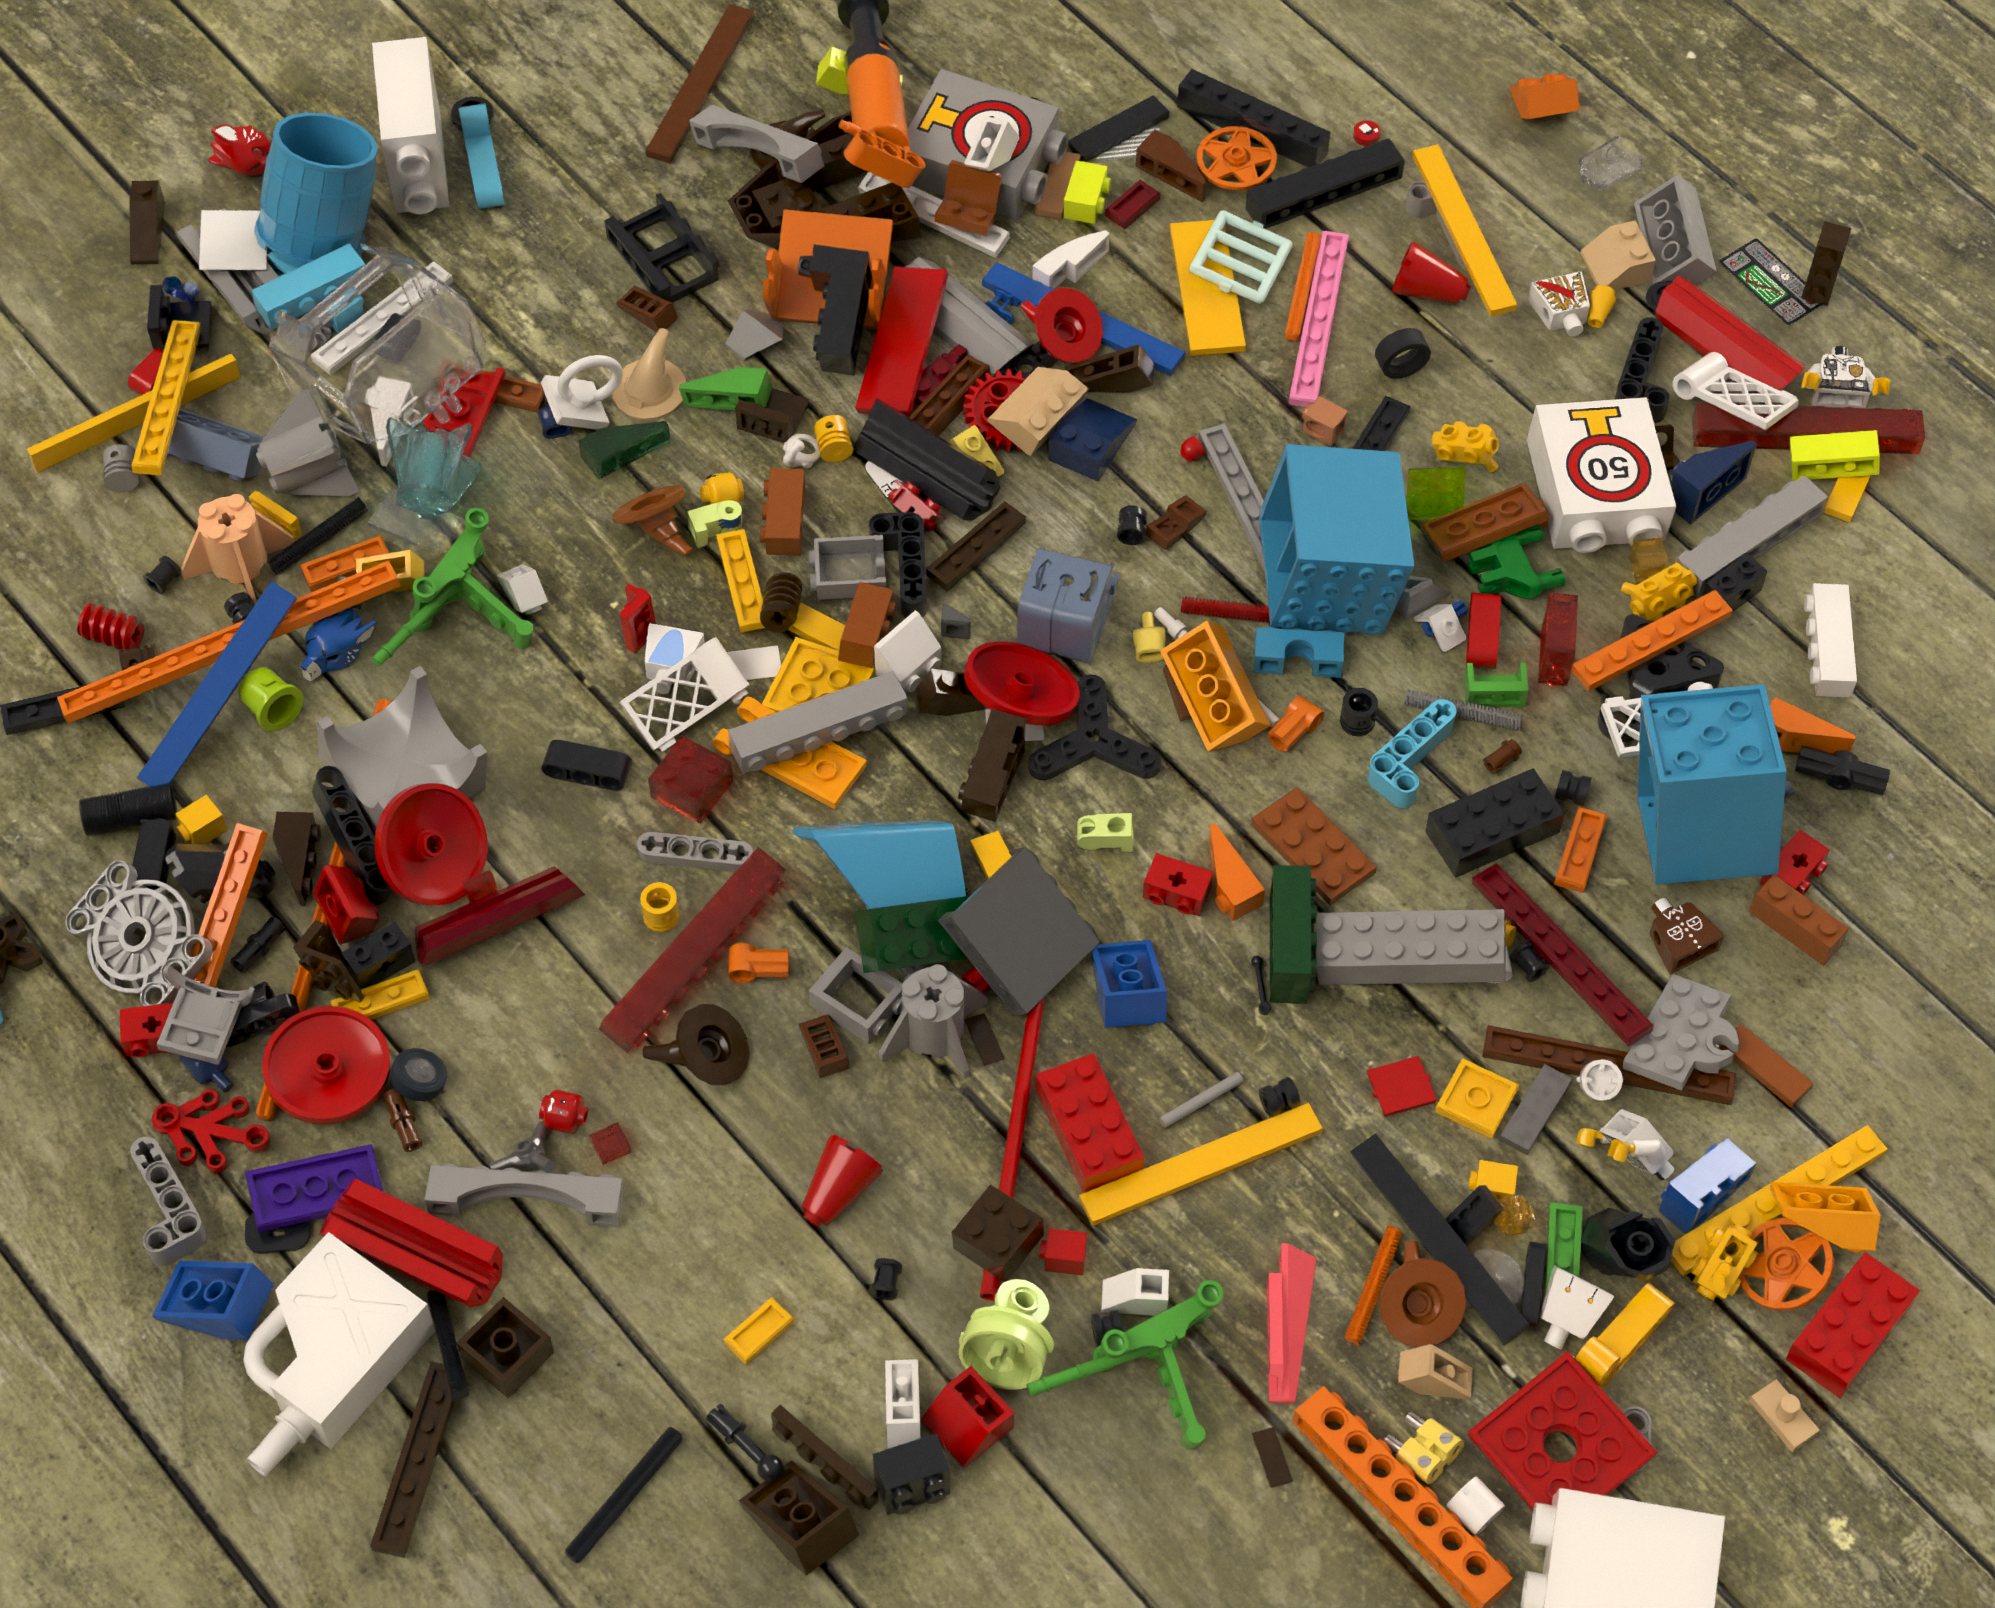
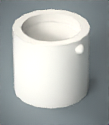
(1600, 1080)
(1476, 1506)

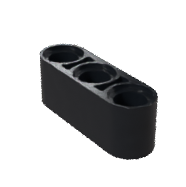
(586, 765)

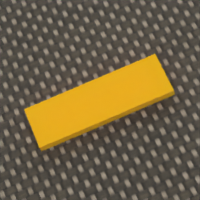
(1209, 314)

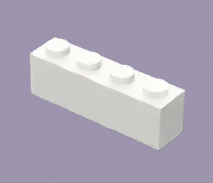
(1831, 640)

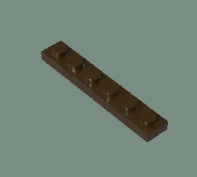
(414, 1464)

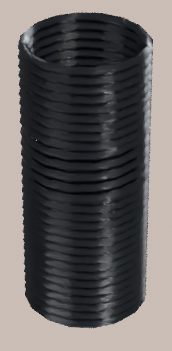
(127, 808)

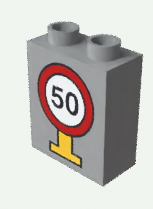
(951, 119)

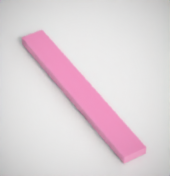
(1318, 319)

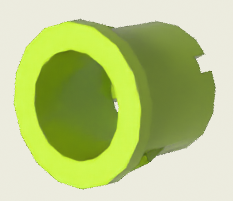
(270, 698)

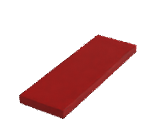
(902, 338)

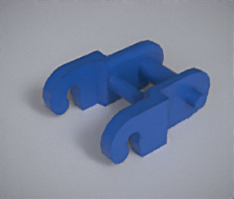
(1012, 299)

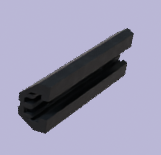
(927, 461)

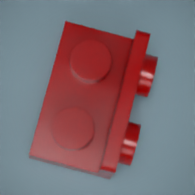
(636, 617)

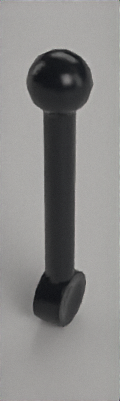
(1264, 1006)

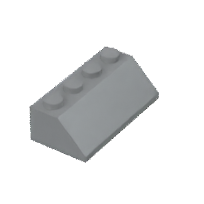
(1676, 232)

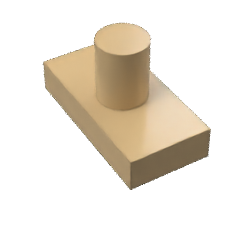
(1784, 1415)

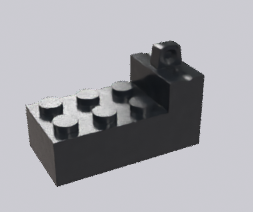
(845, 284)

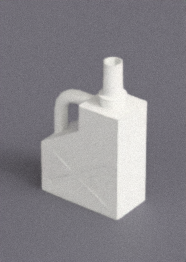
(350, 1342)

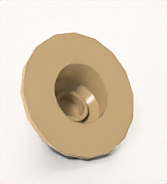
(650, 384)

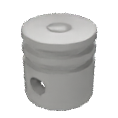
(118, 470)

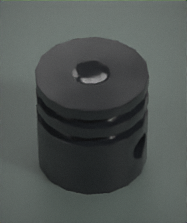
(1358, 712)

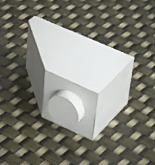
(992, 145)
(523, 589)

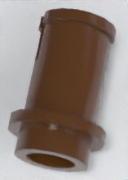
(1502, 756)

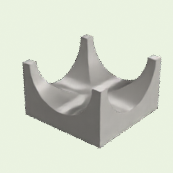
(399, 750)

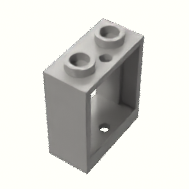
(831, 981)

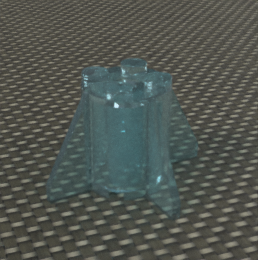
(430, 467)

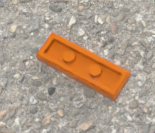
(325, 569)
(1580, 849)

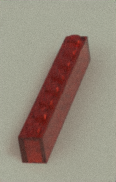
(1896, 429)
(692, 949)

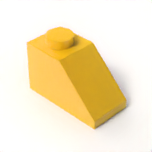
(404, 563)

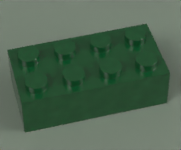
(1292, 934)
(906, 935)

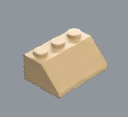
(1038, 407)

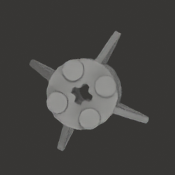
(305, 453)
(933, 1016)

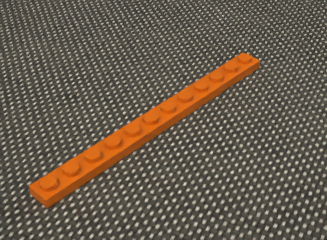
(208, 649)

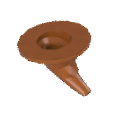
(656, 516)
(1422, 1300)

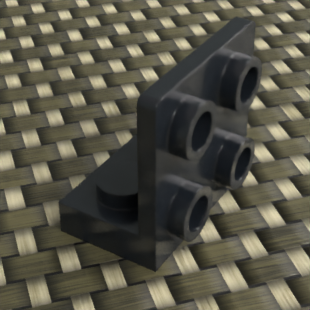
(162, 312)

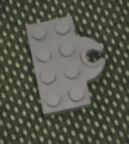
(1684, 1034)

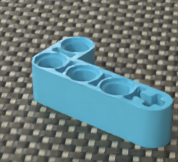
(481, 156)
(1415, 747)

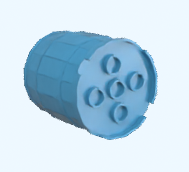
(316, 187)

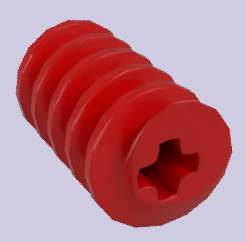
(108, 628)

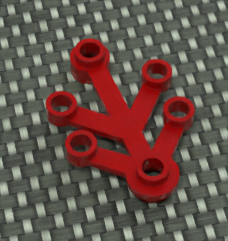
(208, 1126)

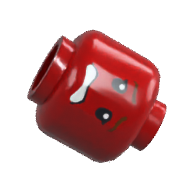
(563, 1111)

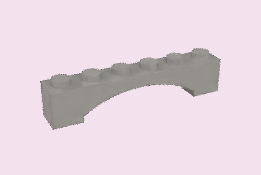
(721, 127)
(457, 1188)

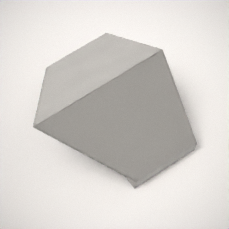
(753, 333)
(1418, 596)

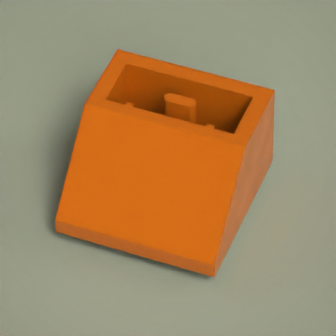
(1545, 97)

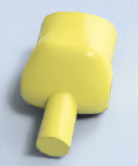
(1149, 640)

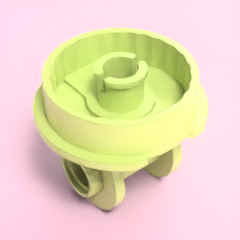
(1008, 1338)

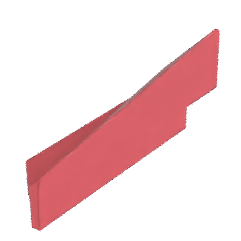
(1287, 1321)

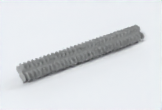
(1467, 710)

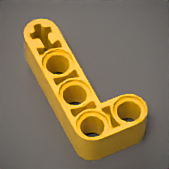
(1625, 1335)

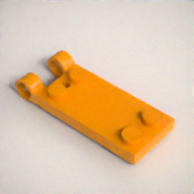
(819, 773)

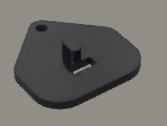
(294, 1237)

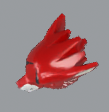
(235, 149)

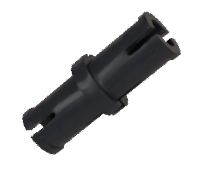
(258, 944)

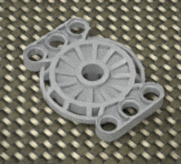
(117, 948)

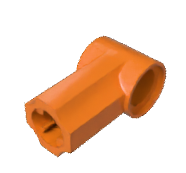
(1299, 718)
(748, 963)

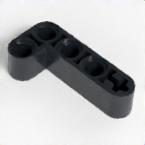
(1638, 368)
(905, 533)

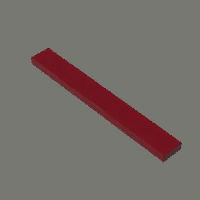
(1563, 955)

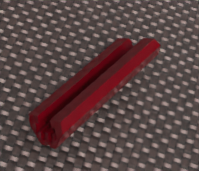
(493, 914)

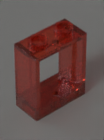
(1558, 639)

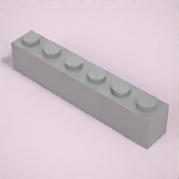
(1755, 530)
(817, 722)

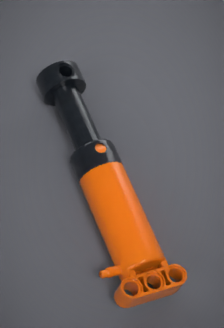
(875, 97)

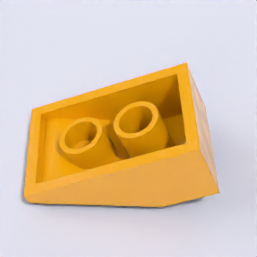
(1833, 1212)

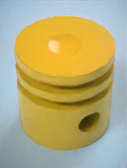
(833, 442)
(659, 907)

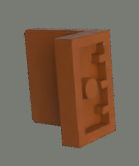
(969, 198)

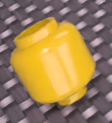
(721, 488)

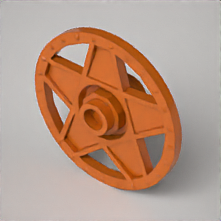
(1236, 158)
(1787, 1265)

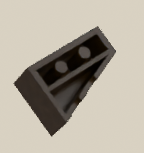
(994, 765)

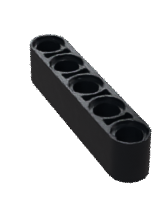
(350, 822)

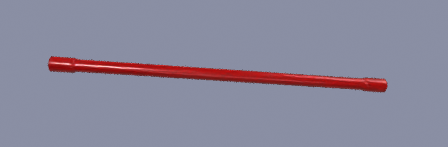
(990, 1283)

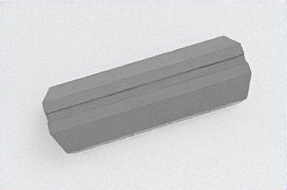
(233, 284)
(974, 325)

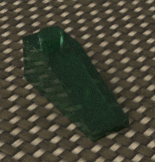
(621, 445)

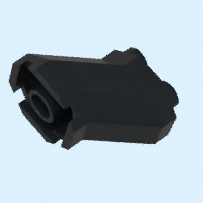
(200, 866)
(1627, 1244)

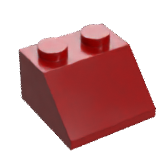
(345, 903)

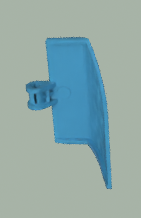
(893, 859)

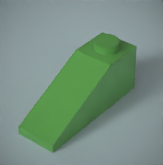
(727, 388)

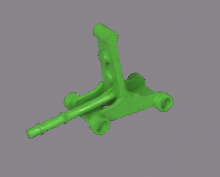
(450, 583)
(1151, 1340)

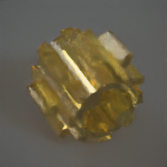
(1516, 1215)

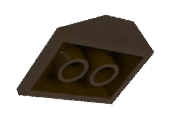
(801, 1518)

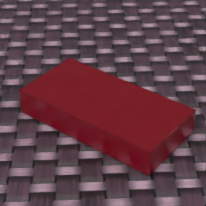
(1132, 204)

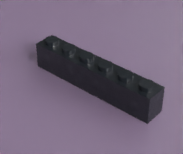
(1231, 107)
(1325, 183)

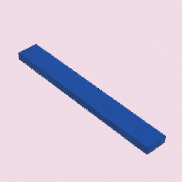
(1115, 332)
(218, 686)

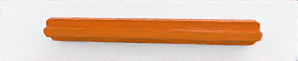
(1302, 286)

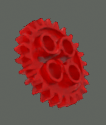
(983, 393)

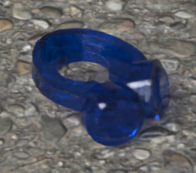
(185, 291)

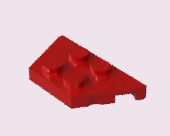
(476, 400)

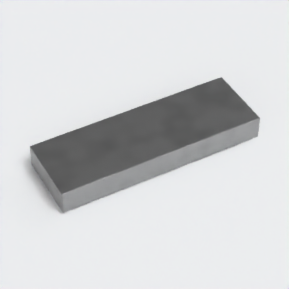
(1535, 1109)

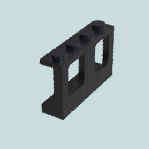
(648, 264)

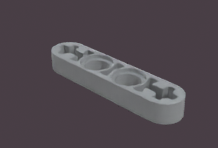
(696, 847)

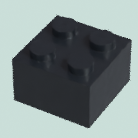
(912, 1474)

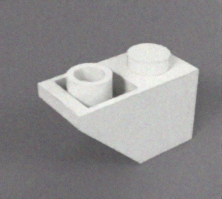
(1136, 1292)

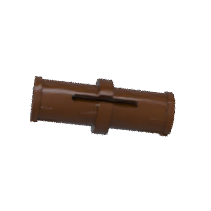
(408, 1136)

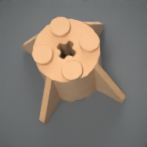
(233, 542)

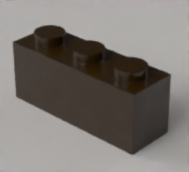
(1826, 263)

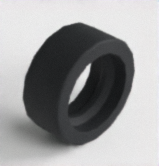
(1397, 343)

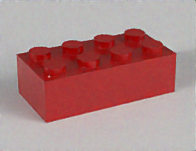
(1088, 1122)
(1852, 1325)

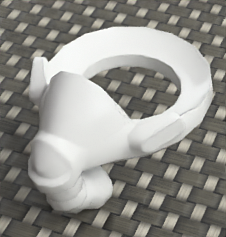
(793, 456)

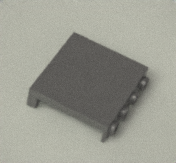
(1020, 932)

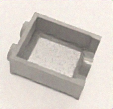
(844, 563)

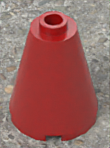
(1429, 277)
(838, 1180)

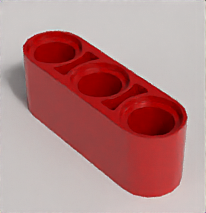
(1483, 630)

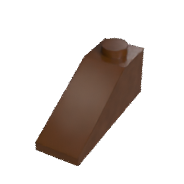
(1168, 162)

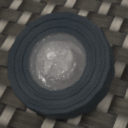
(418, 1074)

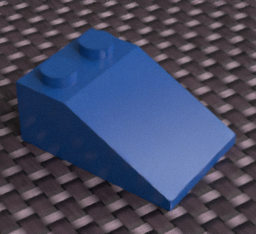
(1129, 984)
(215, 1298)

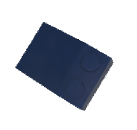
(1089, 438)
(1709, 478)

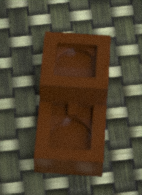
(1177, 522)

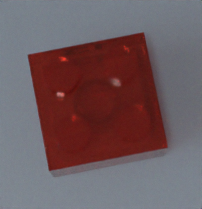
(690, 779)

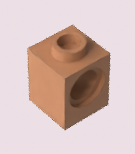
(1324, 420)

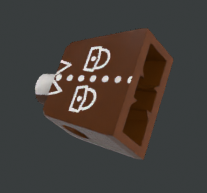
(1682, 935)

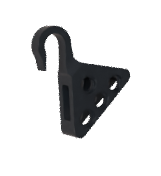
(1672, 672)

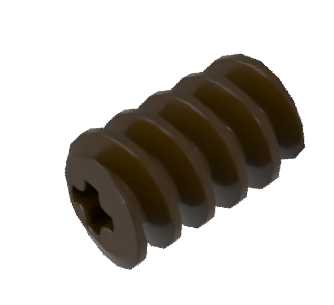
(781, 602)

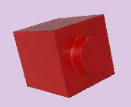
(1064, 1251)

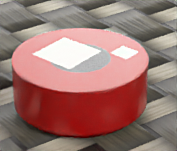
(1366, 133)

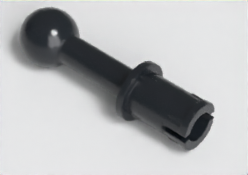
(768, 1466)

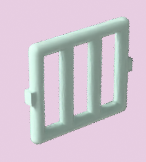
(1226, 284)

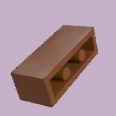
(783, 512)
(866, 624)
(1798, 920)

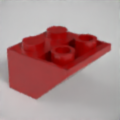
(968, 1417)

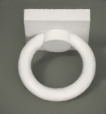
(576, 400)

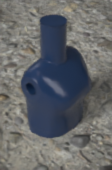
(549, 427)
(205, 1072)

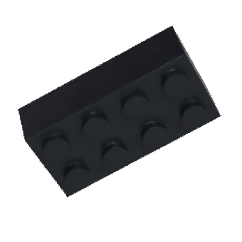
(1494, 822)

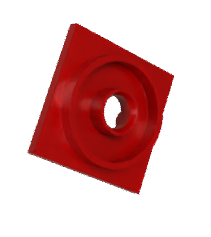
(1567, 1402)

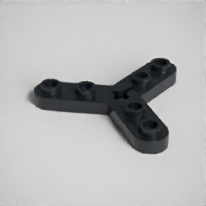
(1076, 749)

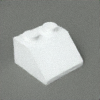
(909, 652)

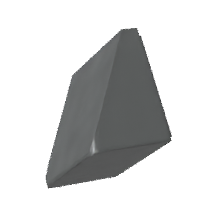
(954, 623)

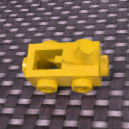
(1466, 444)
(1661, 592)
(1720, 1271)

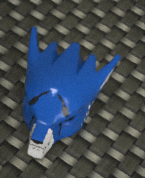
(331, 636)

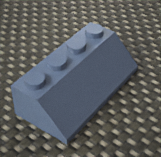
(215, 446)

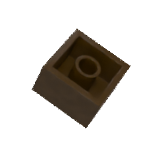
(997, 1233)
(505, 1347)

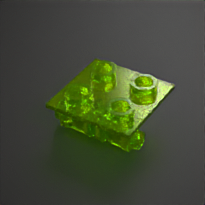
(1434, 491)

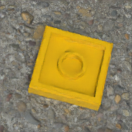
(1477, 1098)

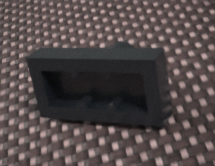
(1475, 1214)

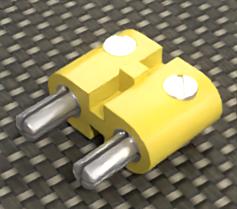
(1428, 1450)

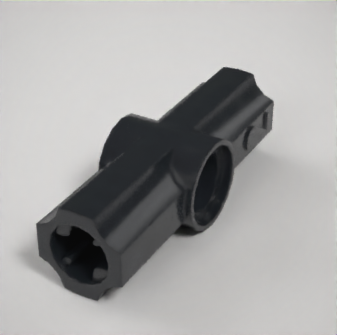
(1842, 770)

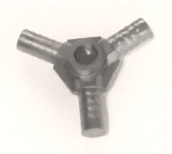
(528, 1153)

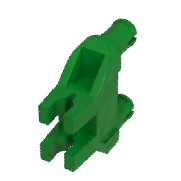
(1511, 568)

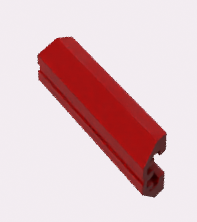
(1714, 328)
(415, 1244)

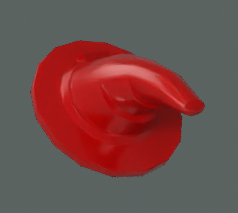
(1066, 324)

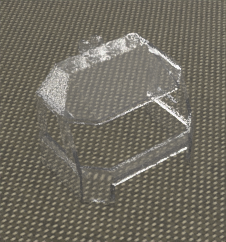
(406, 368)

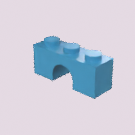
(1320, 648)

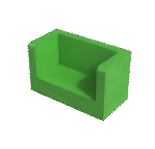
(1496, 690)

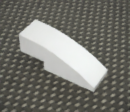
(1071, 259)

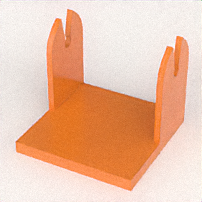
(792, 295)

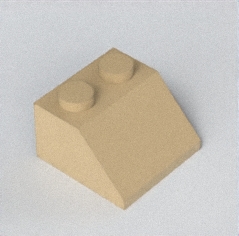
(1619, 257)

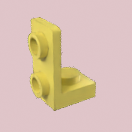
(974, 444)

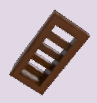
(655, 315)
(829, 1065)

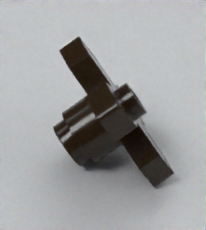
(12, 950)

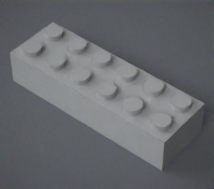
(1411, 947)

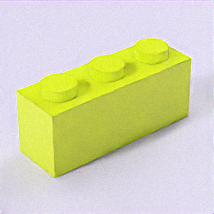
(1835, 455)

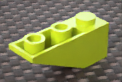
(832, 72)

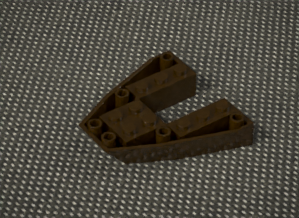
(763, 198)

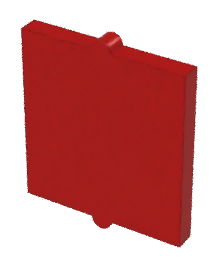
(1401, 1086)

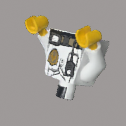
(1843, 381)
(1632, 1139)

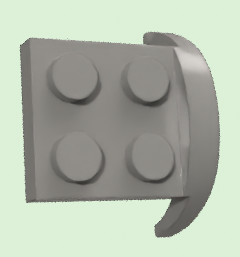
(200, 1018)

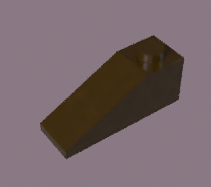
(146, 221)
(1116, 371)

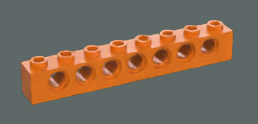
(1476, 1590)

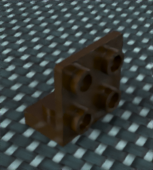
(776, 420)
(325, 963)

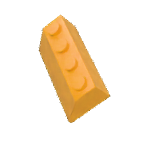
(1215, 687)

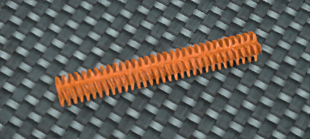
(1373, 1285)

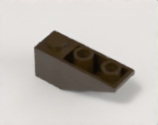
(946, 694)
(295, 843)

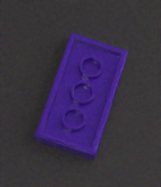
(308, 1186)

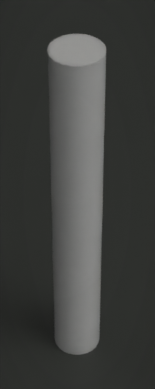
(1201, 1100)

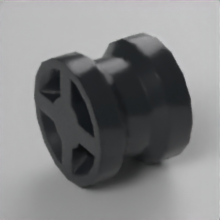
(1103, 1323)

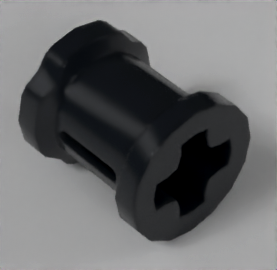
(162, 574)
(1529, 961)
(885, 1279)

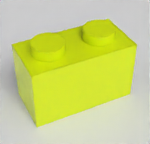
(1086, 192)

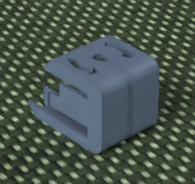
(1054, 615)

